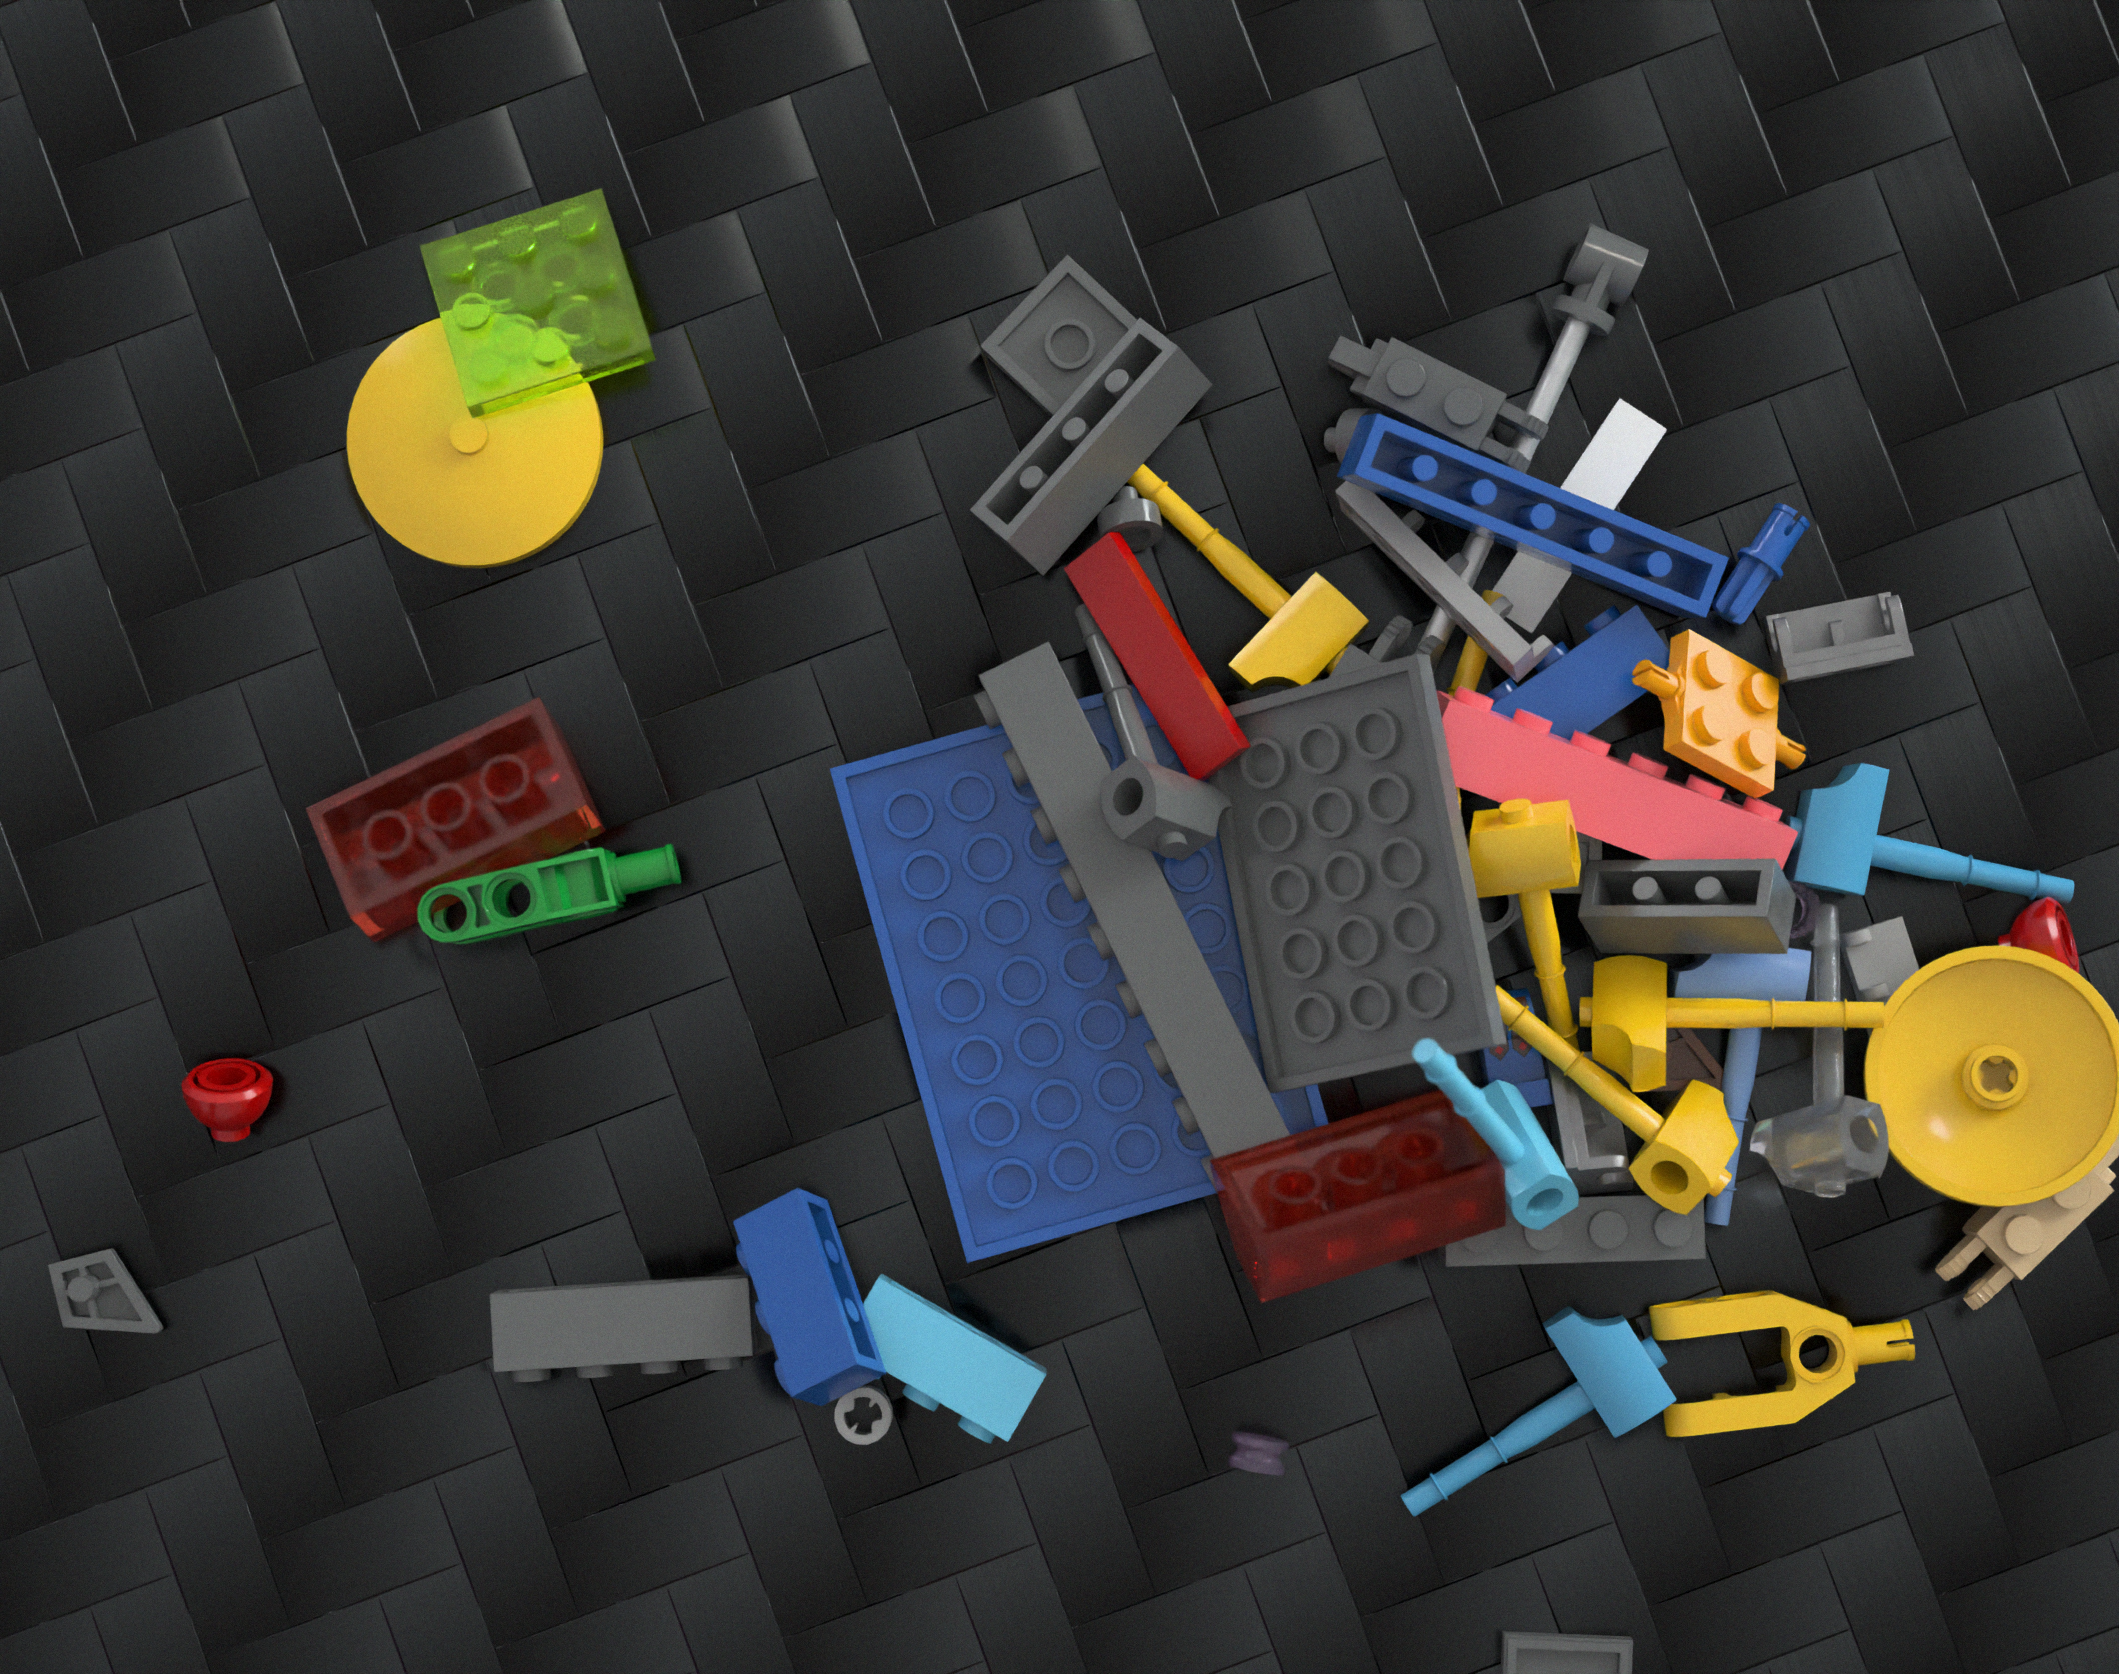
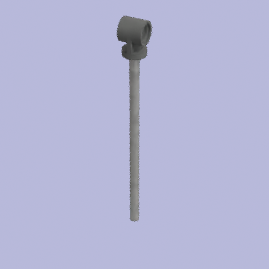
(1602, 272)

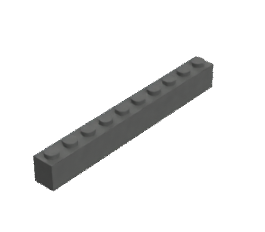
(1132, 908)

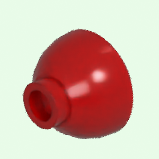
(2045, 930)
(228, 1096)

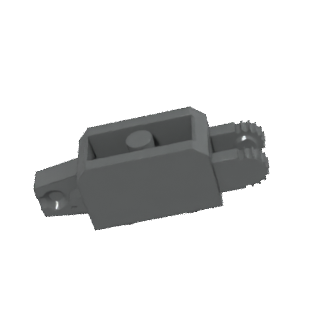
(1434, 398)

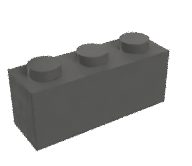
(1687, 906)

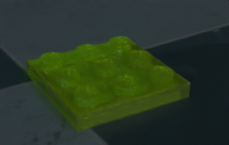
(537, 303)

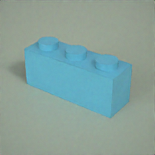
(951, 1362)

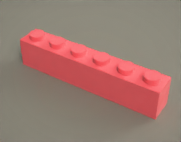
(1608, 797)

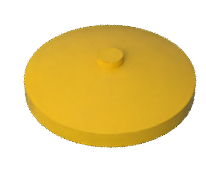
(464, 484)
(1996, 1076)

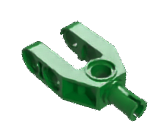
(560, 892)

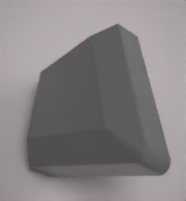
(101, 1295)

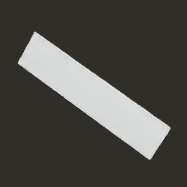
(1599, 476)

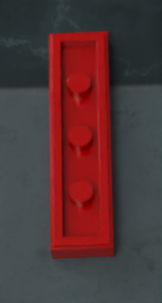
(1157, 656)

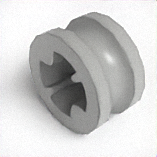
(879, 1425)

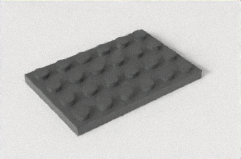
(1354, 878)

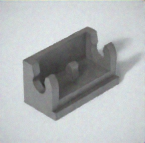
(1837, 638)
(1587, 1136)

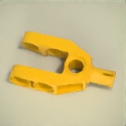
(1805, 1387)

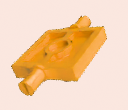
(1720, 713)

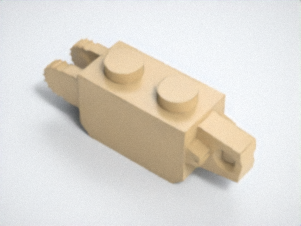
(2025, 1234)

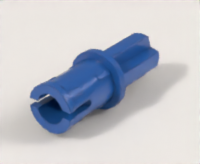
(1759, 564)

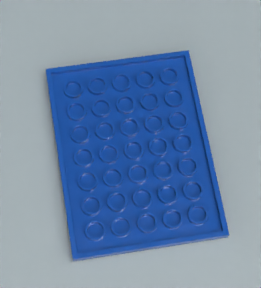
(1006, 1006)

